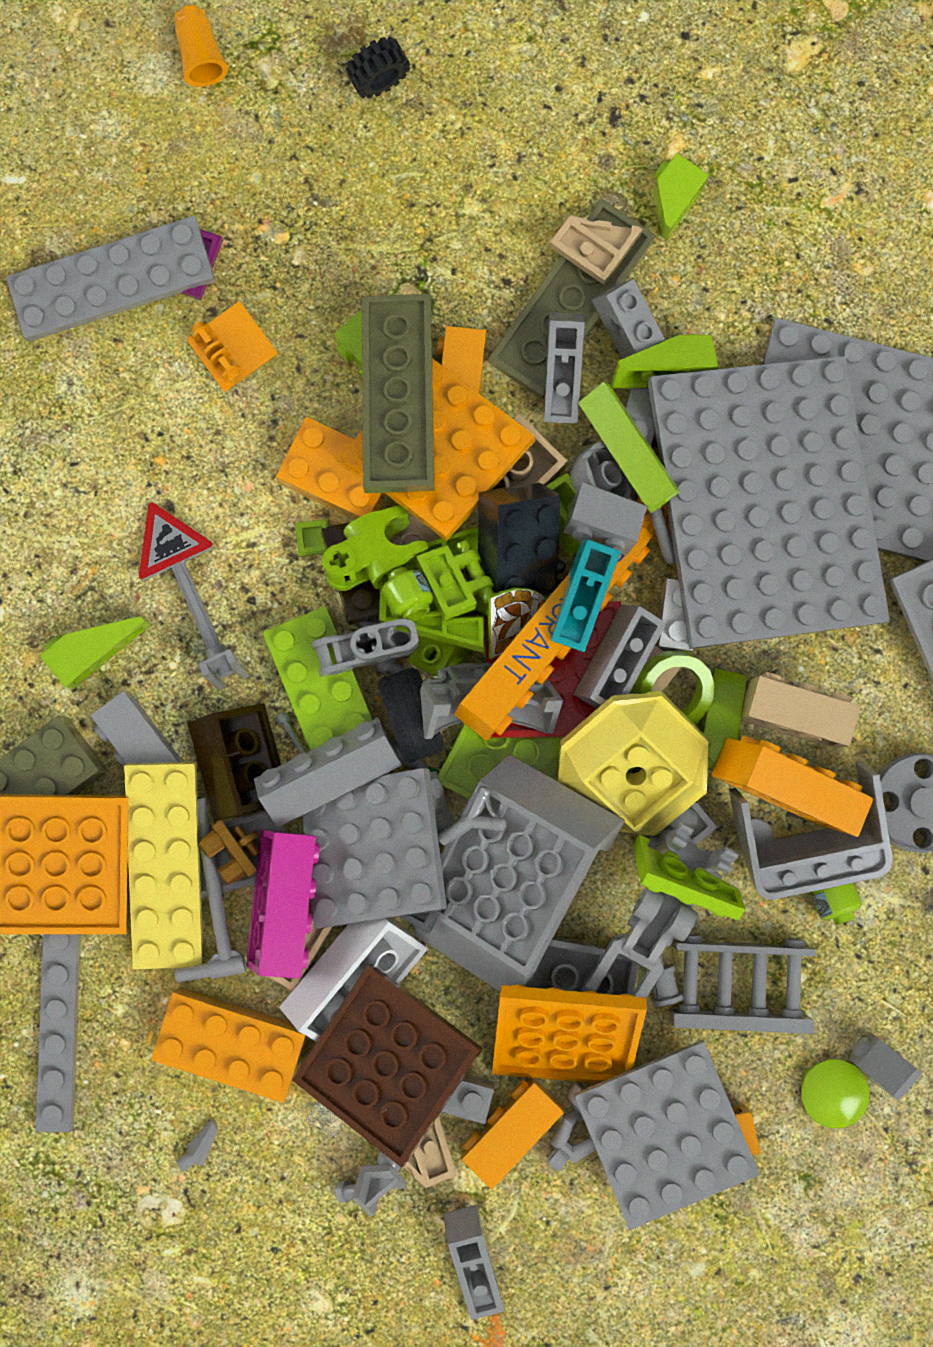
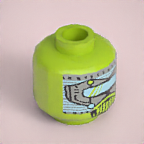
(407, 594)
(837, 902)

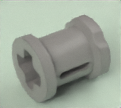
(666, 988)

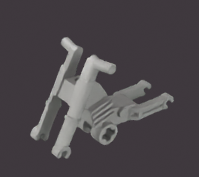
(659, 916)

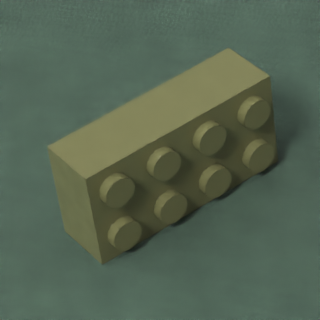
(51, 762)

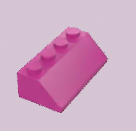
(282, 903)

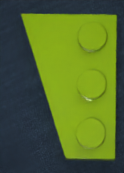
(696, 887)

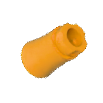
(198, 48)

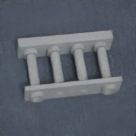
(758, 1016)

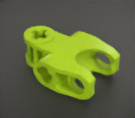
(369, 551)

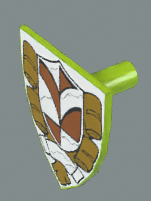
(508, 614)

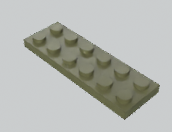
(564, 290)
(397, 394)

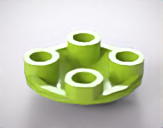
(835, 1093)

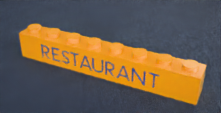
(529, 657)

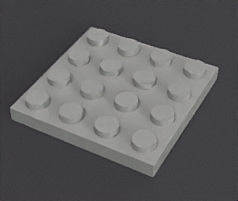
(377, 852)
(666, 1134)

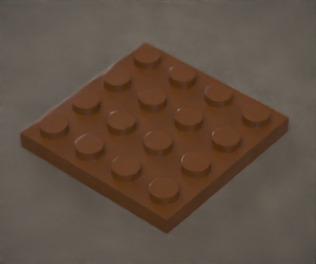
(387, 1065)

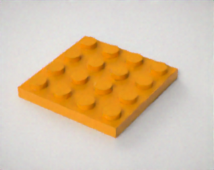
(471, 453)
(63, 864)
(566, 1033)

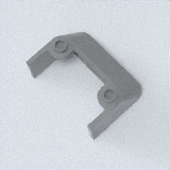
(818, 857)

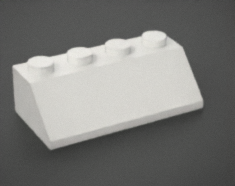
(333, 976)

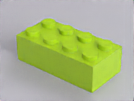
(321, 704)

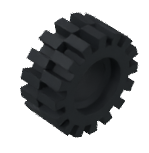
(377, 67)

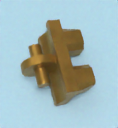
(221, 839)

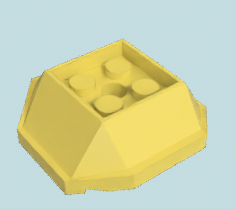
(637, 733)

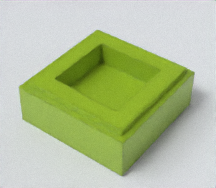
(309, 537)

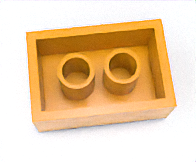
(318, 472)

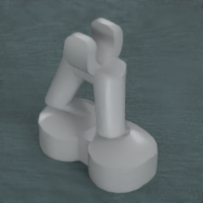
(563, 1148)

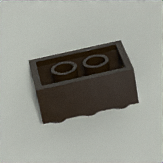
(231, 753)

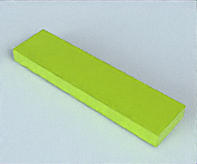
(629, 447)

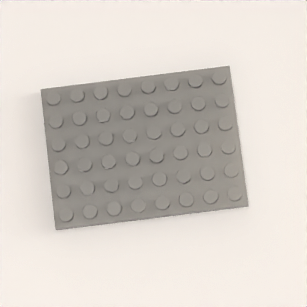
(894, 427)
(770, 501)

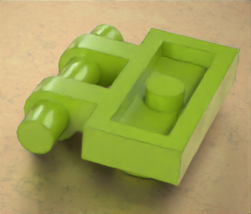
(449, 588)

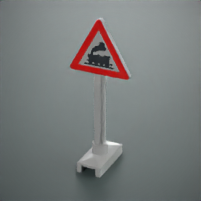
(169, 546)

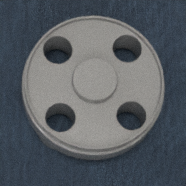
(911, 801)

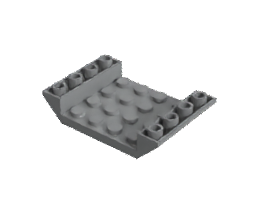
(517, 883)

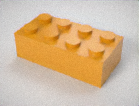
(793, 784)
(229, 1044)

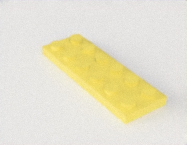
(164, 865)

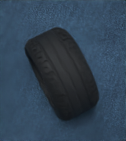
(403, 705)

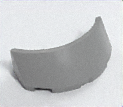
(453, 683)

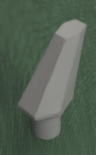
(199, 1147)

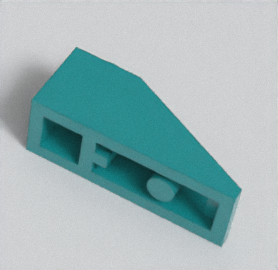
(584, 594)

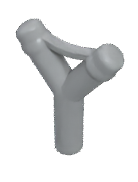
(473, 818)

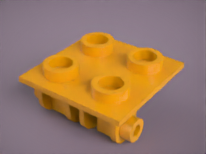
(231, 346)

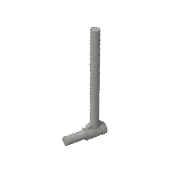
(226, 961)

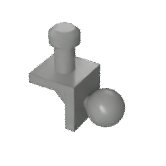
(371, 1184)

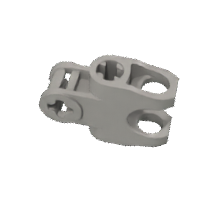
(349, 647)

